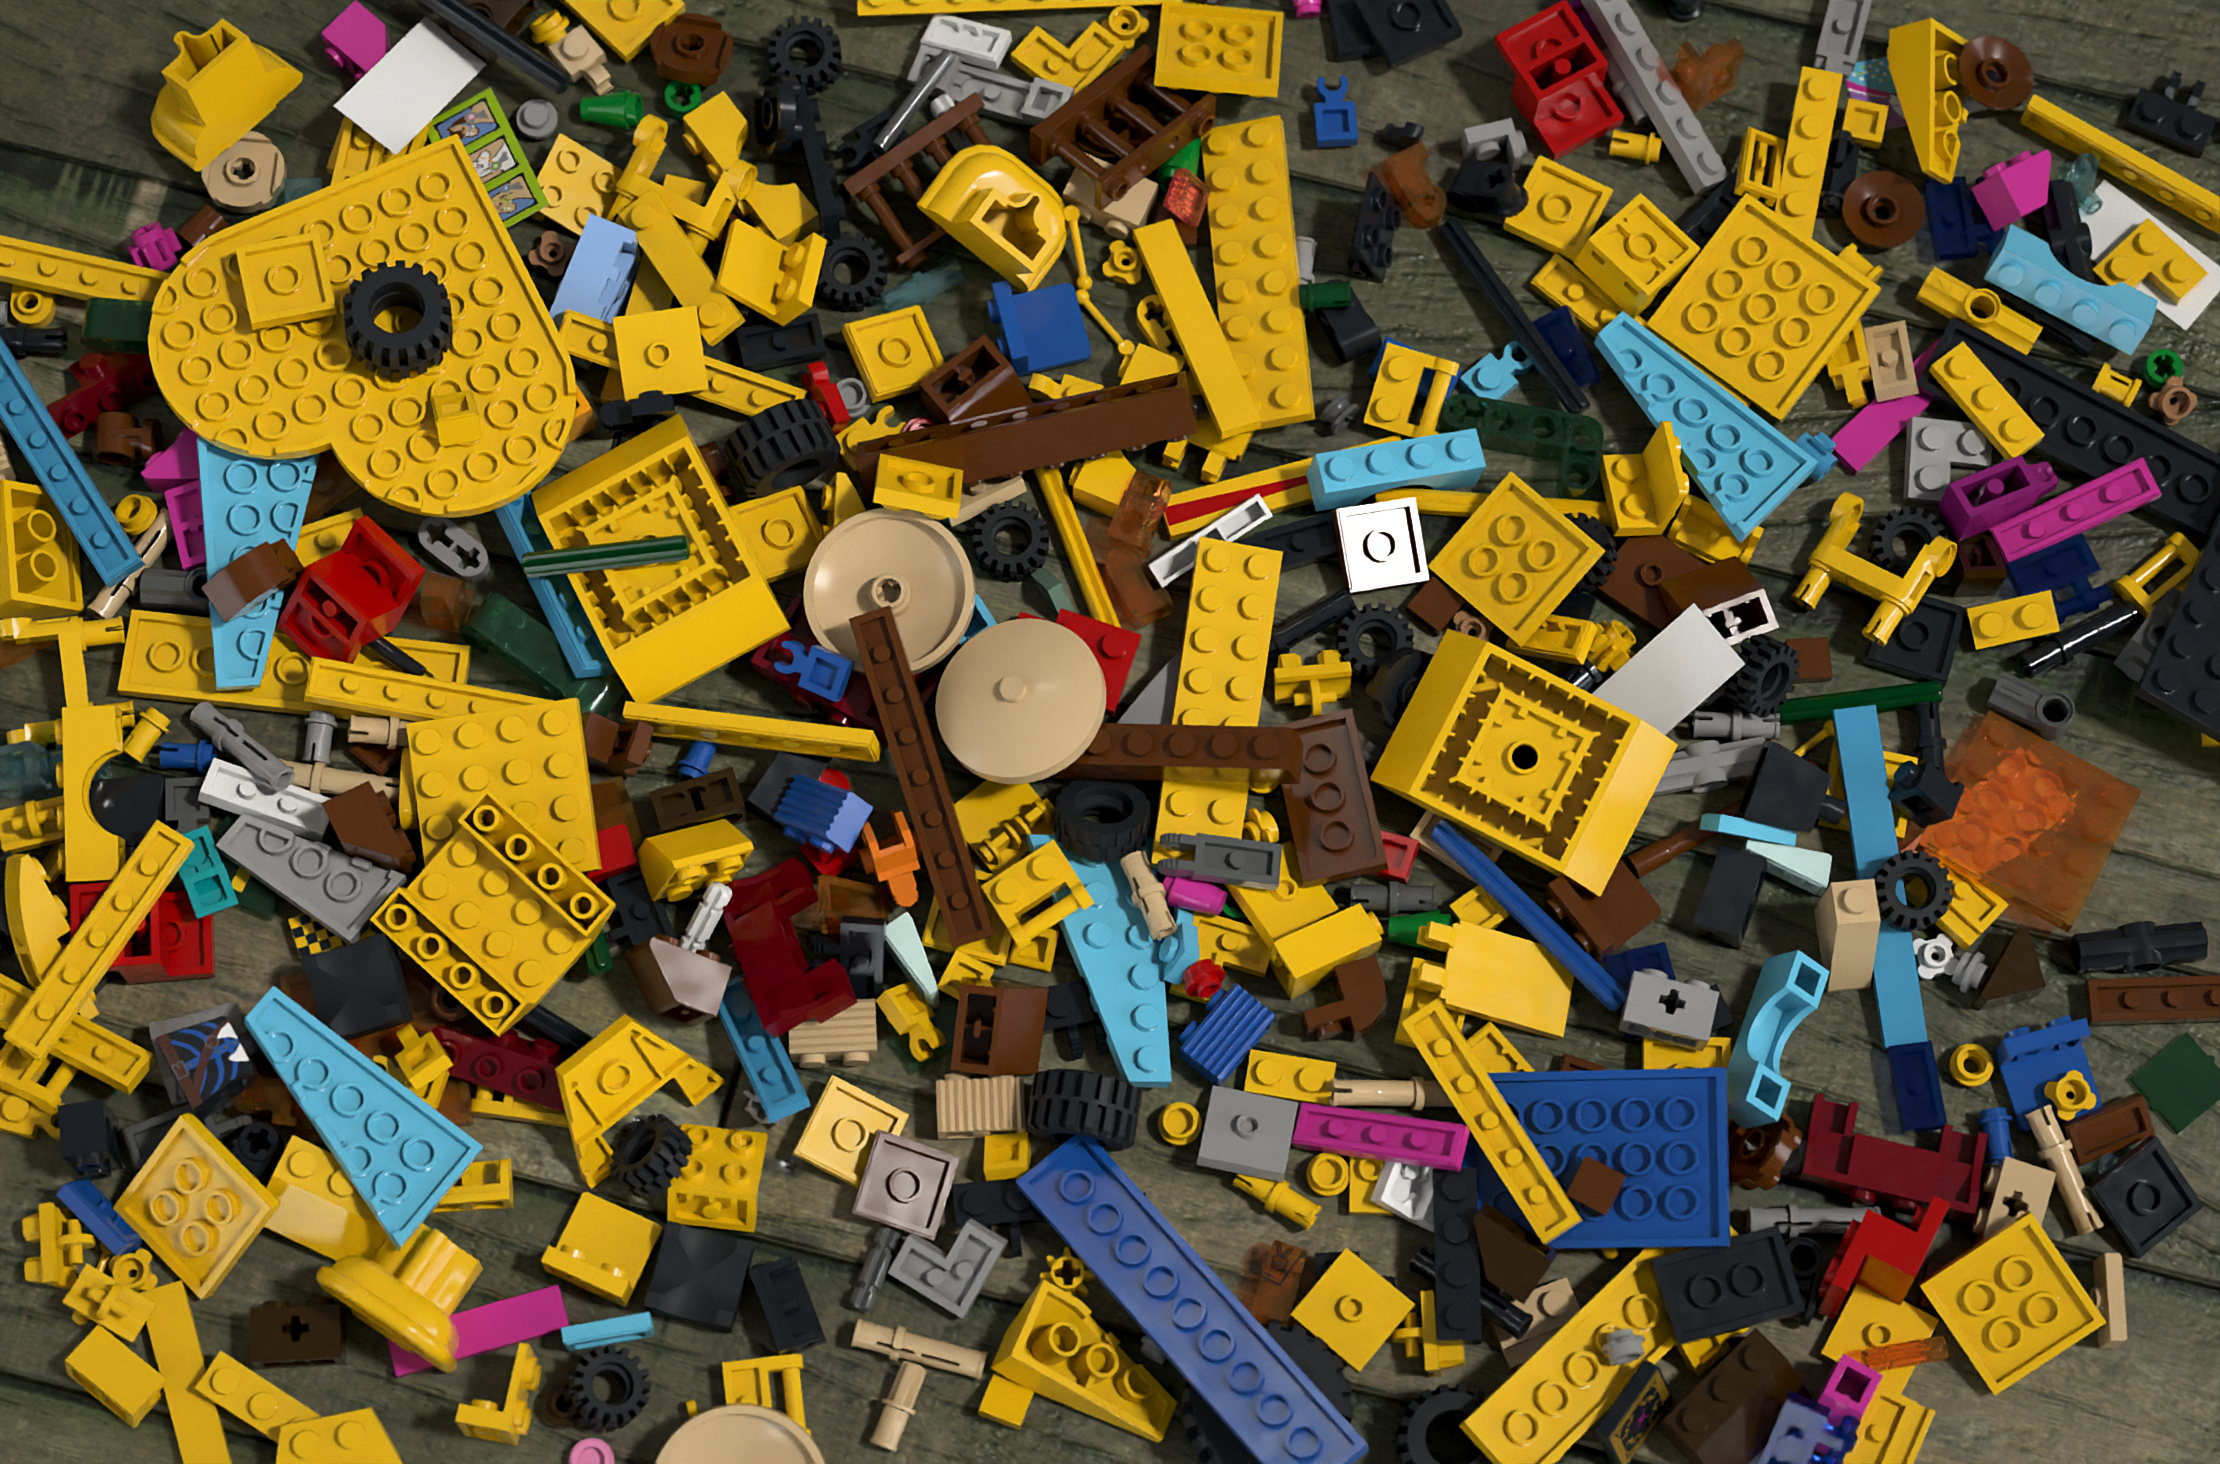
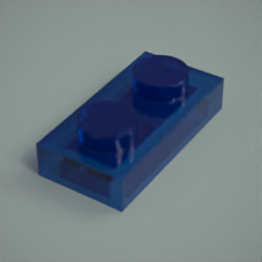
(1567, 342)
(1916, 1087)

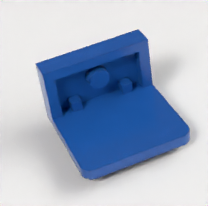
(1038, 327)
(2035, 1058)

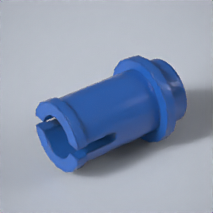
(188, 755)
(696, 760)
(1995, 1124)

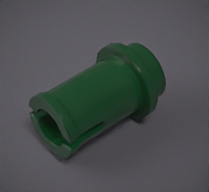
(1325, 295)

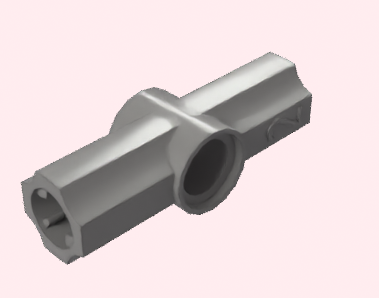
(1709, 766)

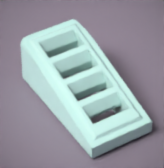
(1795, 865)
(908, 953)

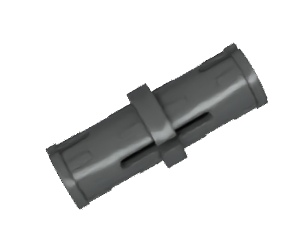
(1394, 897)

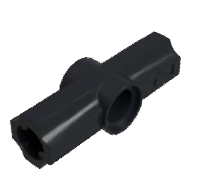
(2064, 232)
(2139, 947)

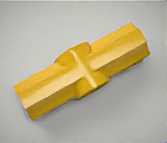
(1956, 299)

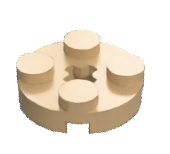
(257, 191)

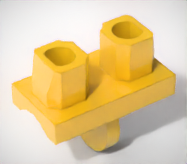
(1312, 683)
(30, 825)
(60, 1246)
(109, 1303)
(1436, 1356)

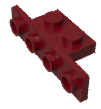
(107, 385)
(506, 1063)

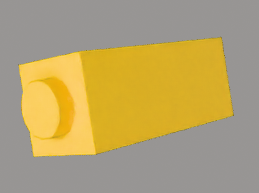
(1313, 952)

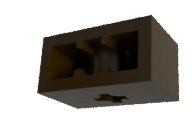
(320, 1346)

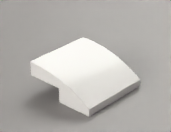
(1406, 1192)

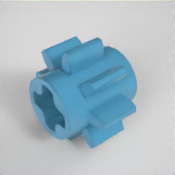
(1821, 449)

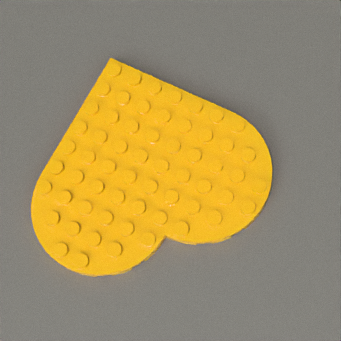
(304, 392)

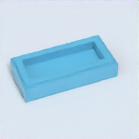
(1747, 829)
(608, 1332)

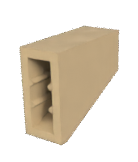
(1848, 933)

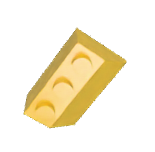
(36, 556)
(321, 1205)

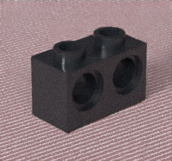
(90, 1138)

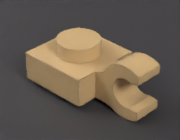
(582, 58)

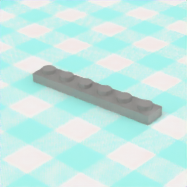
(1658, 93)

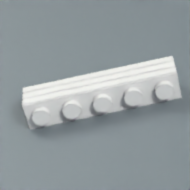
(1226, 528)

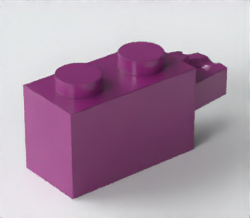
(1995, 495)

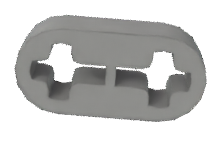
(460, 542)

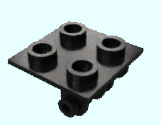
(1374, 231)

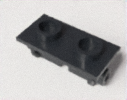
(1838, 173)

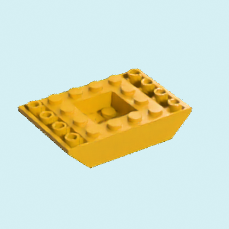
(666, 618)
(1565, 811)

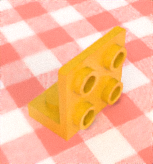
(769, 274)
(1645, 487)
(720, 1179)
(603, 1249)
(483, 1418)

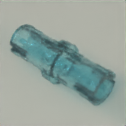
(923, 287)

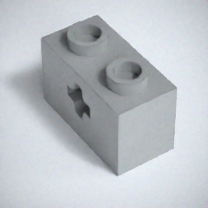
(1647, 1016)

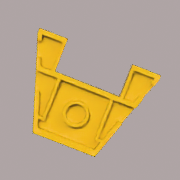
(613, 1078)
(337, 1439)

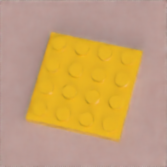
(1764, 307)
(525, 756)

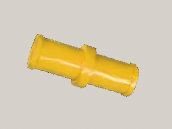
(1280, 1198)

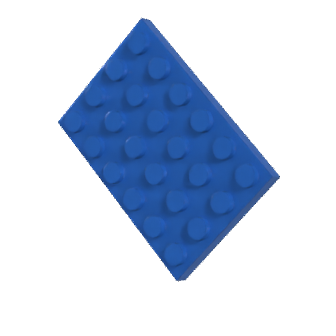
(1646, 1123)

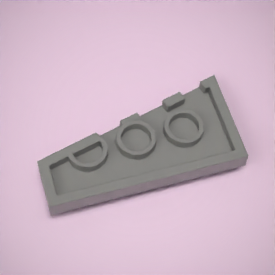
(311, 876)

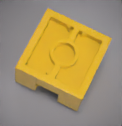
(1636, 255)

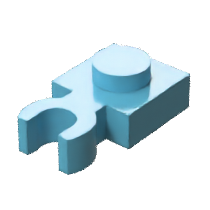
(1493, 377)
(1180, 948)

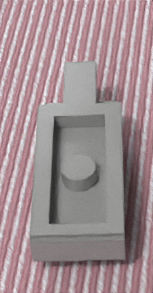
(1841, 36)

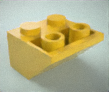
(692, 859)

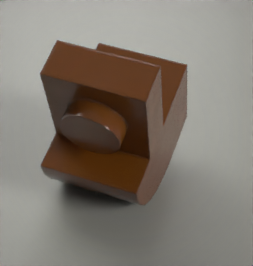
(253, 579)
(615, 746)
(1360, 1002)

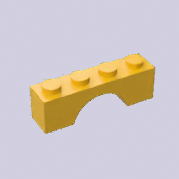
(719, 135)
(1103, 481)
(89, 740)

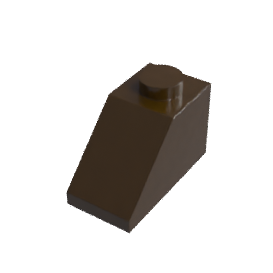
(1511, 1254)

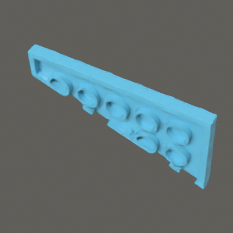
(1725, 446)
(243, 507)
(1119, 966)
(377, 1129)

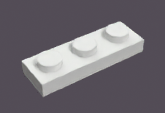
(245, 792)

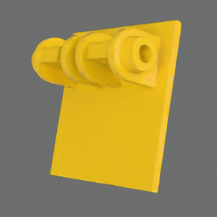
(576, 185)
(1000, 818)

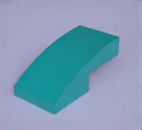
(206, 876)

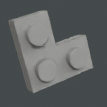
(1933, 448)
(954, 1277)

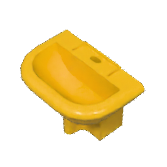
(217, 93)
(999, 213)
(408, 1292)

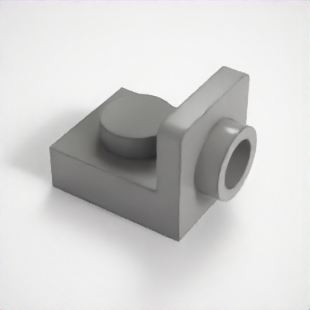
(1491, 138)

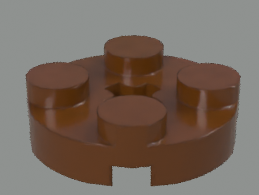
(701, 66)
(1761, 1153)

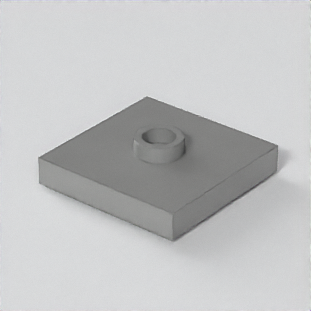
(1247, 1133)

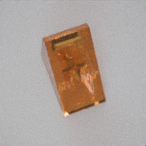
(614, 807)
(848, 898)

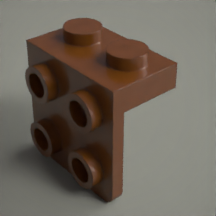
(1602, 922)

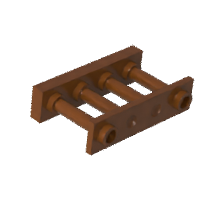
(1112, 95)
(899, 165)

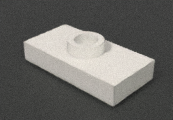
(970, 40)

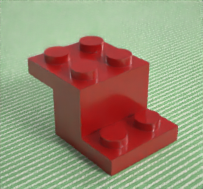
(1559, 79)
(351, 595)
(1111, 646)
(164, 946)
(1880, 1256)

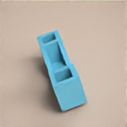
(2031, 272)
(1356, 473)
(1782, 998)

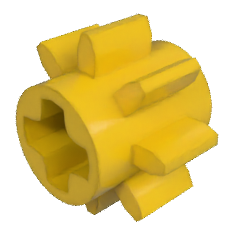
(1611, 646)
(1076, 1269)

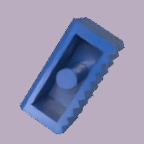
(822, 814)
(1225, 1034)

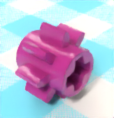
(154, 247)

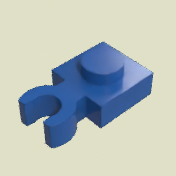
(1334, 119)
(820, 670)

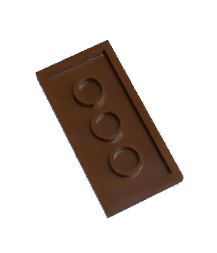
(1333, 803)

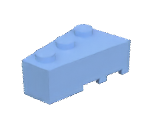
(598, 274)

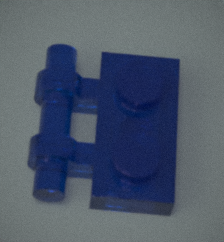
(1952, 220)
(2057, 568)
(1801, 1427)

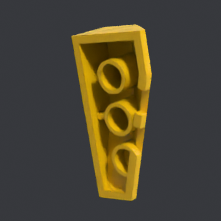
(1930, 92)
(1071, 1359)

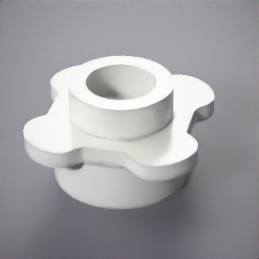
(1932, 968)

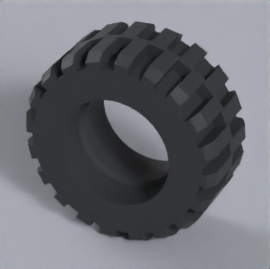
(1216, 1442)

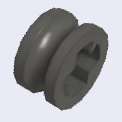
(1340, 413)

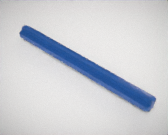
(1529, 914)

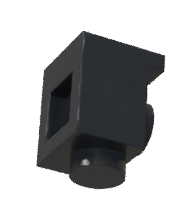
(1924, 793)

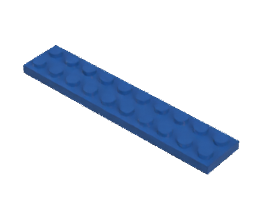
(1187, 1309)

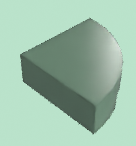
(1051, 591)

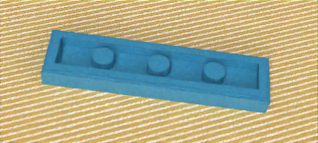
(761, 1055)

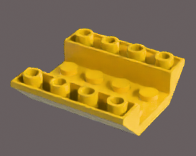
(496, 915)

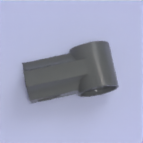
(174, 589)
(2027, 702)

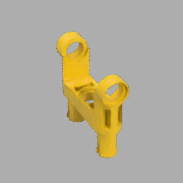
(702, 222)
(1896, 594)
(73, 638)

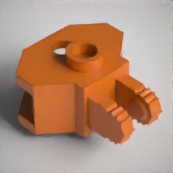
(893, 858)

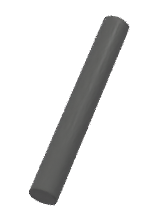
(914, 101)

